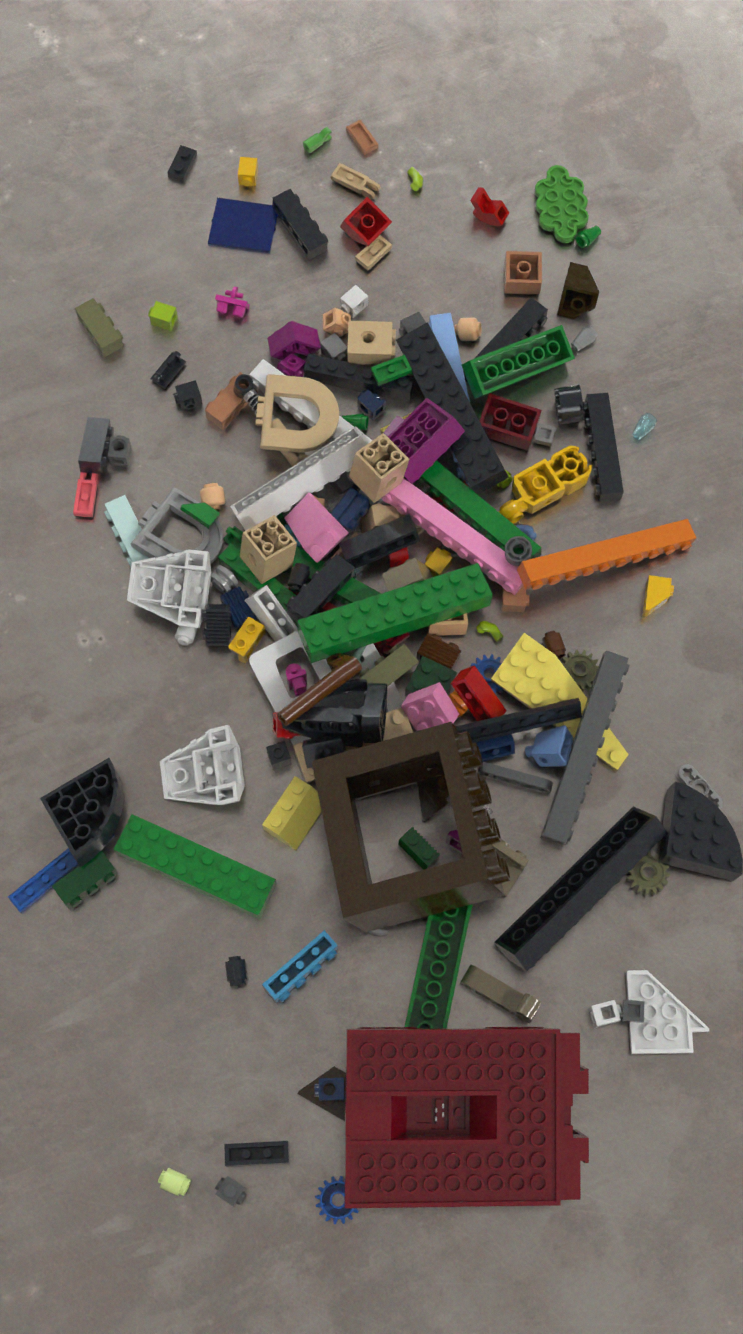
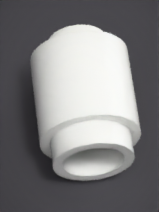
(185, 635)

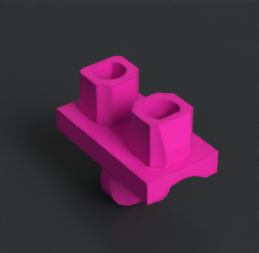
(239, 305)
(296, 679)

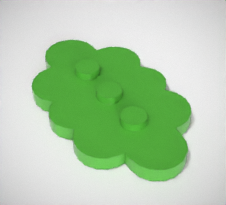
(561, 204)

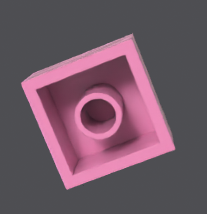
(429, 707)

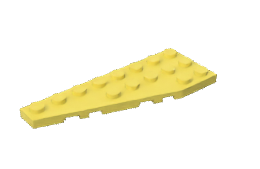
(540, 679)

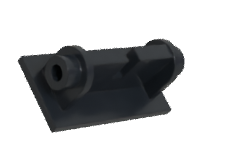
(168, 369)

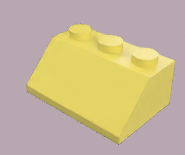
(294, 813)

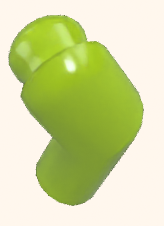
(491, 628)

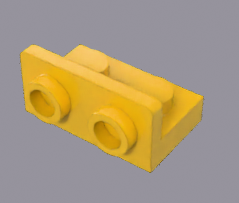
(247, 639)

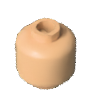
(468, 329)
(212, 495)

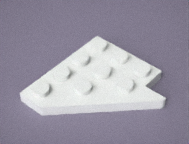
(666, 1022)

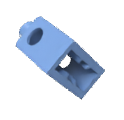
(551, 747)

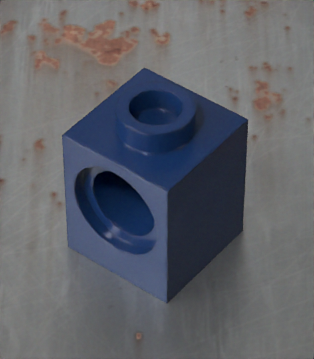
(339, 1092)

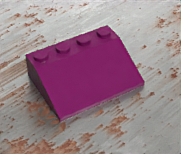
(425, 437)

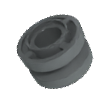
(518, 542)

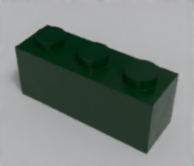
(85, 880)

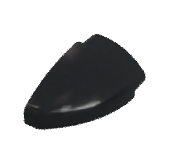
(353, 710)

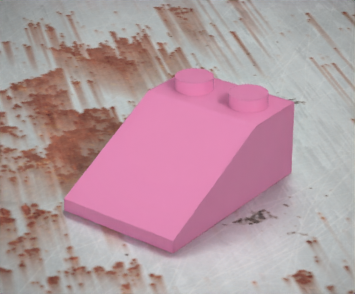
(315, 527)

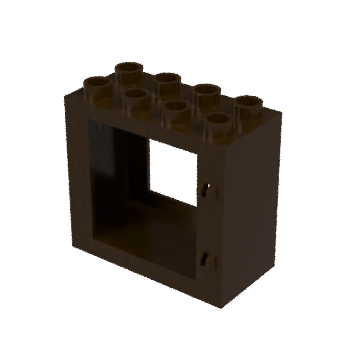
(394, 765)

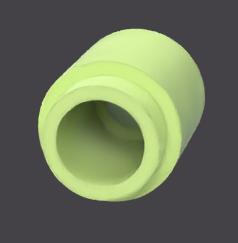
(174, 1182)

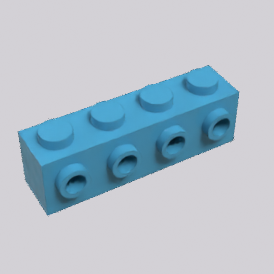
(300, 966)

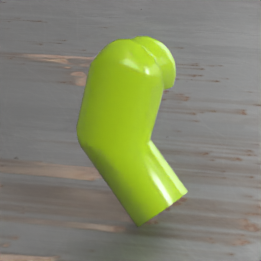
(417, 179)

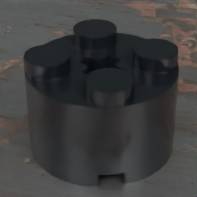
(569, 404)

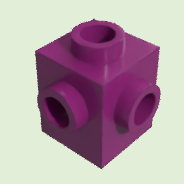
(292, 366)

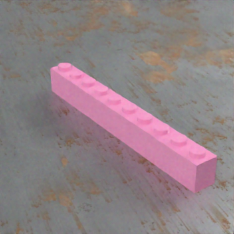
(454, 534)

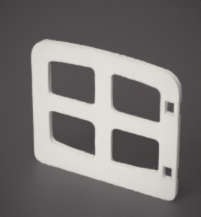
(264, 666)

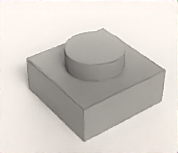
(544, 434)

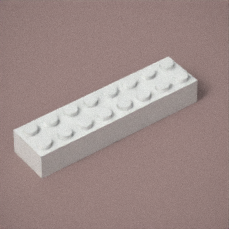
(304, 477)

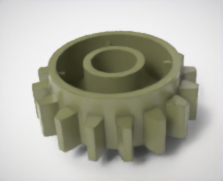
(584, 663)
(647, 884)

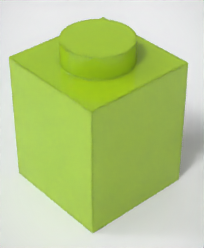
(163, 315)

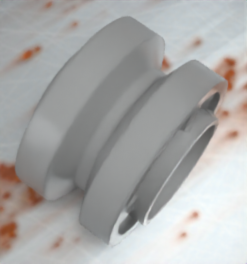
(223, 579)

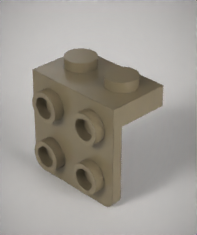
(515, 860)

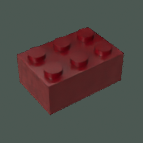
(509, 421)

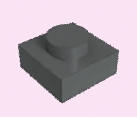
(633, 1011)

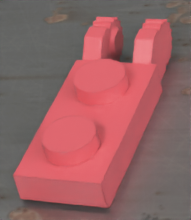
(85, 495)

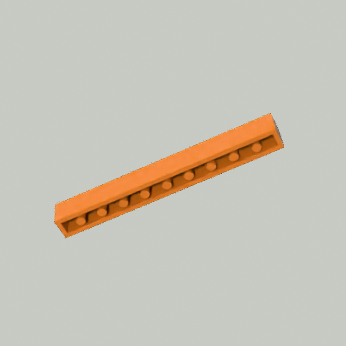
(606, 554)

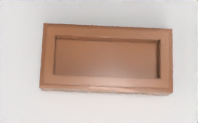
(362, 137)

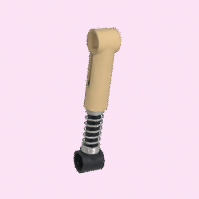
(251, 397)

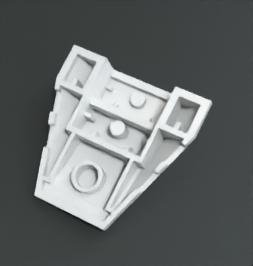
(172, 586)
(205, 770)

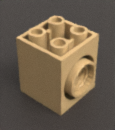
(370, 342)
(378, 467)
(268, 549)

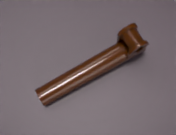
(343, 669)

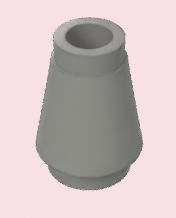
(584, 338)

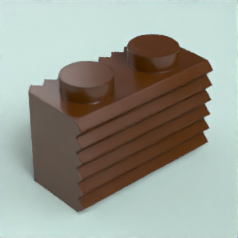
(439, 651)

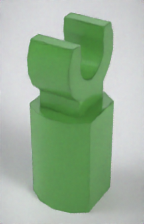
(317, 140)

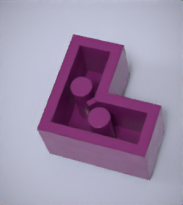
(293, 339)

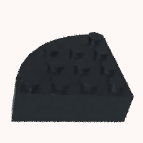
(87, 810)
(698, 835)

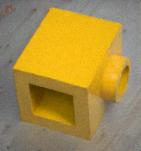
(438, 561)

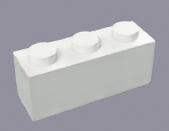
(271, 613)

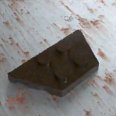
(433, 795)
(336, 1108)

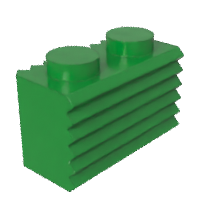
(418, 849)

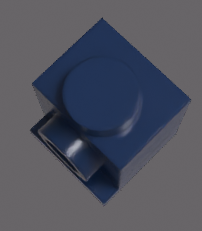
(371, 404)

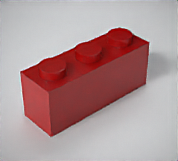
(477, 694)

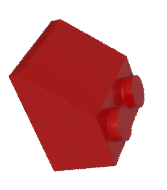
(365, 222)

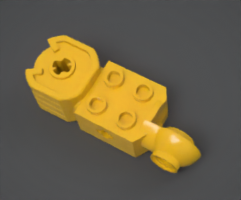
(547, 482)

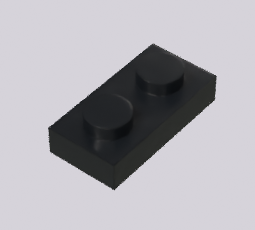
(182, 163)

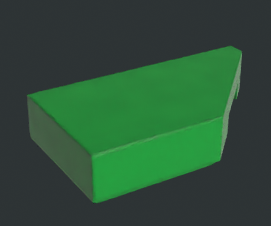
(201, 512)

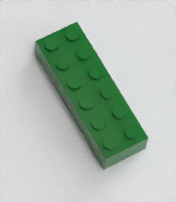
(517, 361)

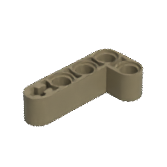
(501, 994)

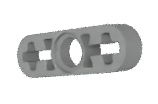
(700, 780)

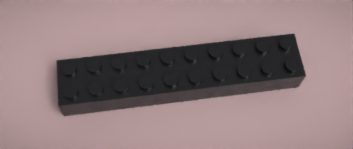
(442, 387)
(580, 888)

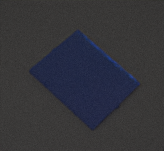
(243, 225)

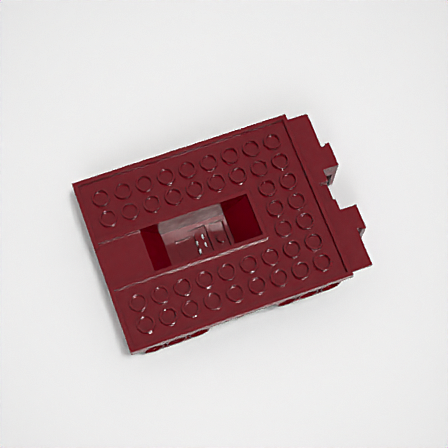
(462, 1117)

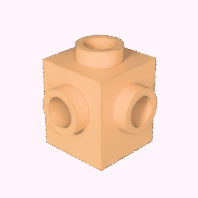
(336, 322)

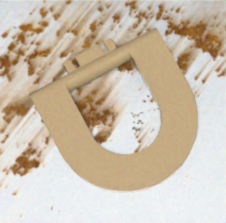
(293, 439)

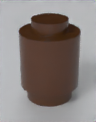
(554, 643)

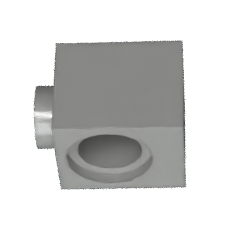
(334, 348)

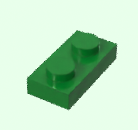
(391, 370)

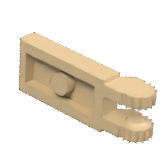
(355, 181)

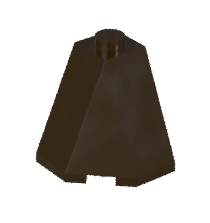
(578, 293)

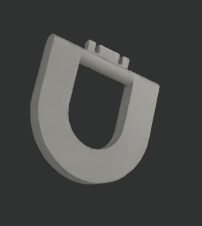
(155, 547)

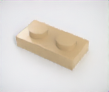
(373, 253)

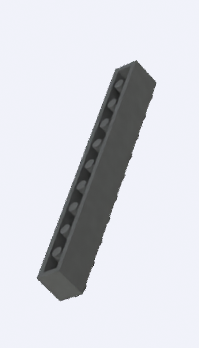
(584, 747)

